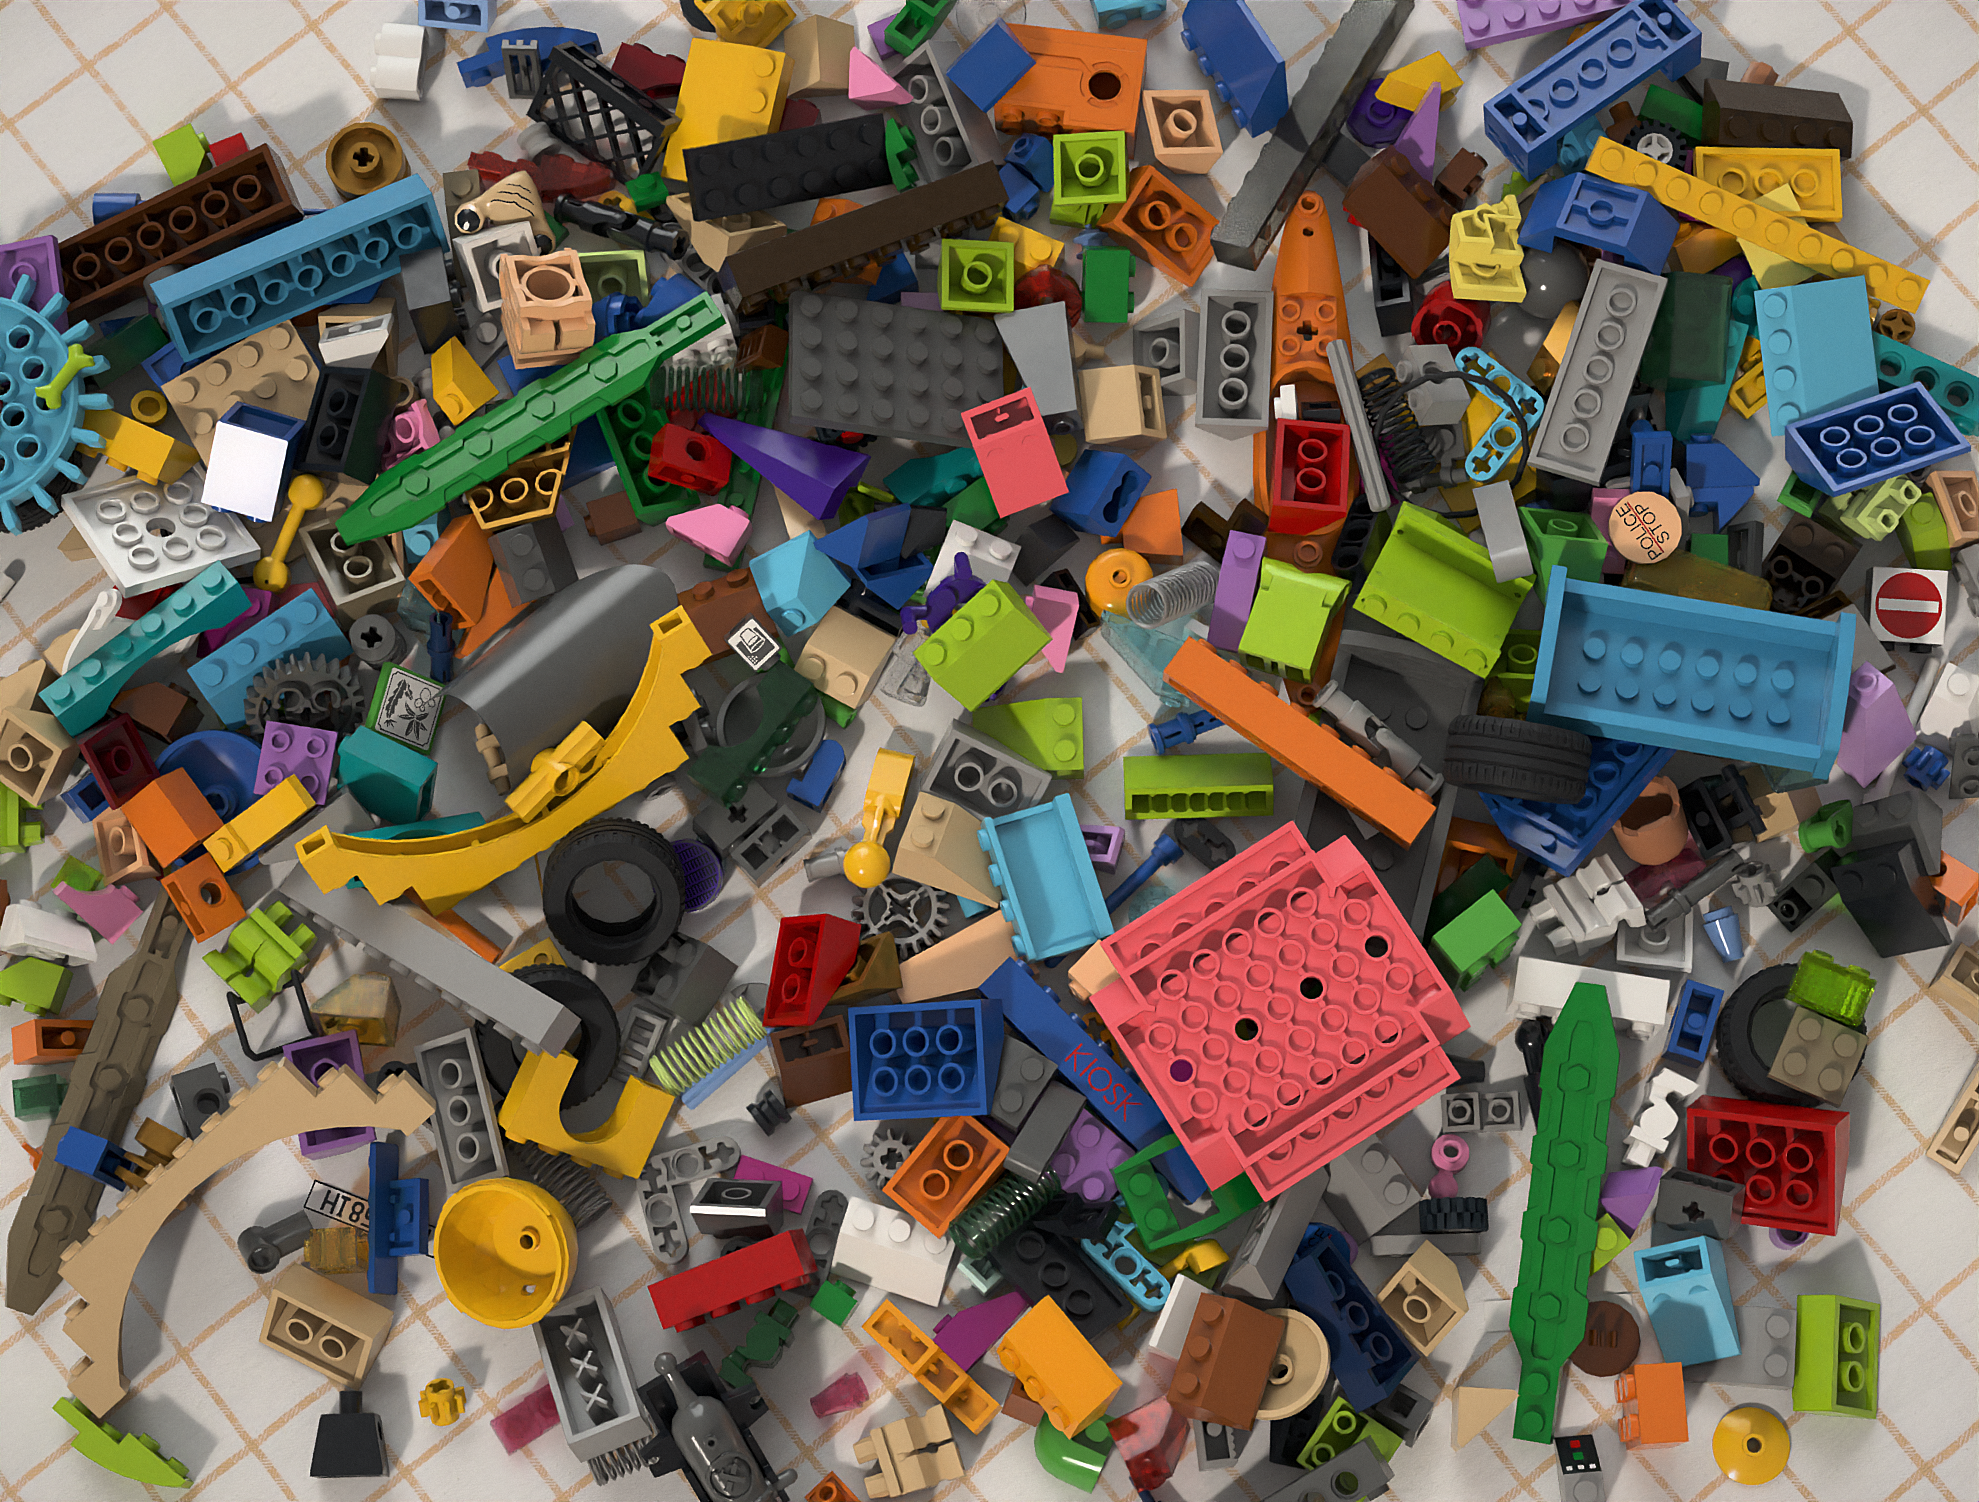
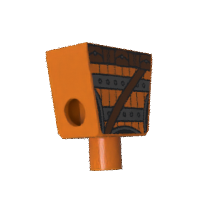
(1955, 889)

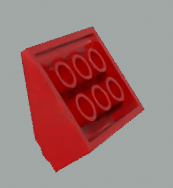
(1781, 1152)

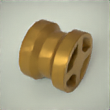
(1899, 323)

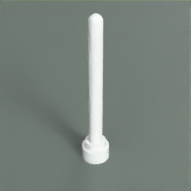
(1914, 711)

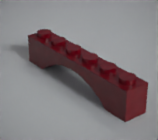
(663, 77)

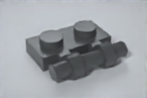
(1448, 444)

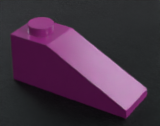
(978, 1328)

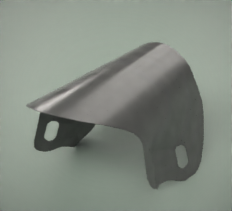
(567, 663)

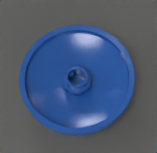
(224, 771)

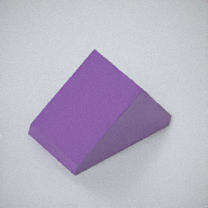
(1629, 1195)

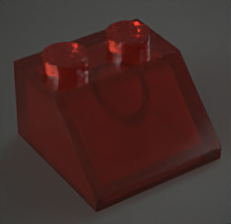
(1150, 1442)

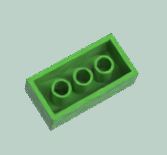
(1473, 941)

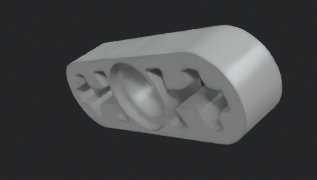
(1406, 1245)

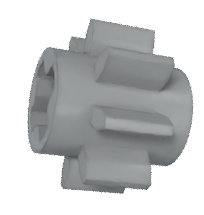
(1756, 884)

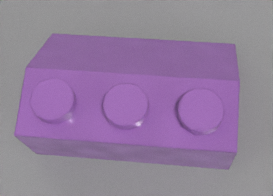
(314, 1059)

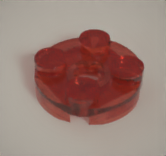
(1048, 282)

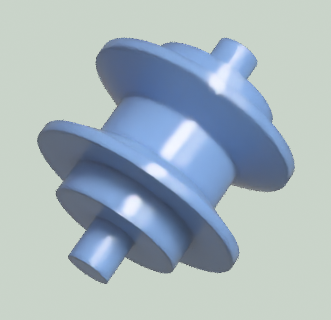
(1089, 237)

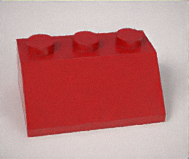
(1308, 476)

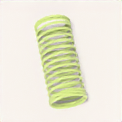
(666, 1078)

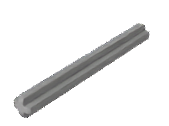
(1360, 430)

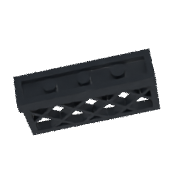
(609, 89)

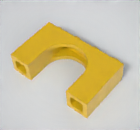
(617, 1145)

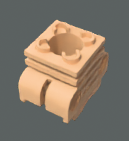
(545, 308)

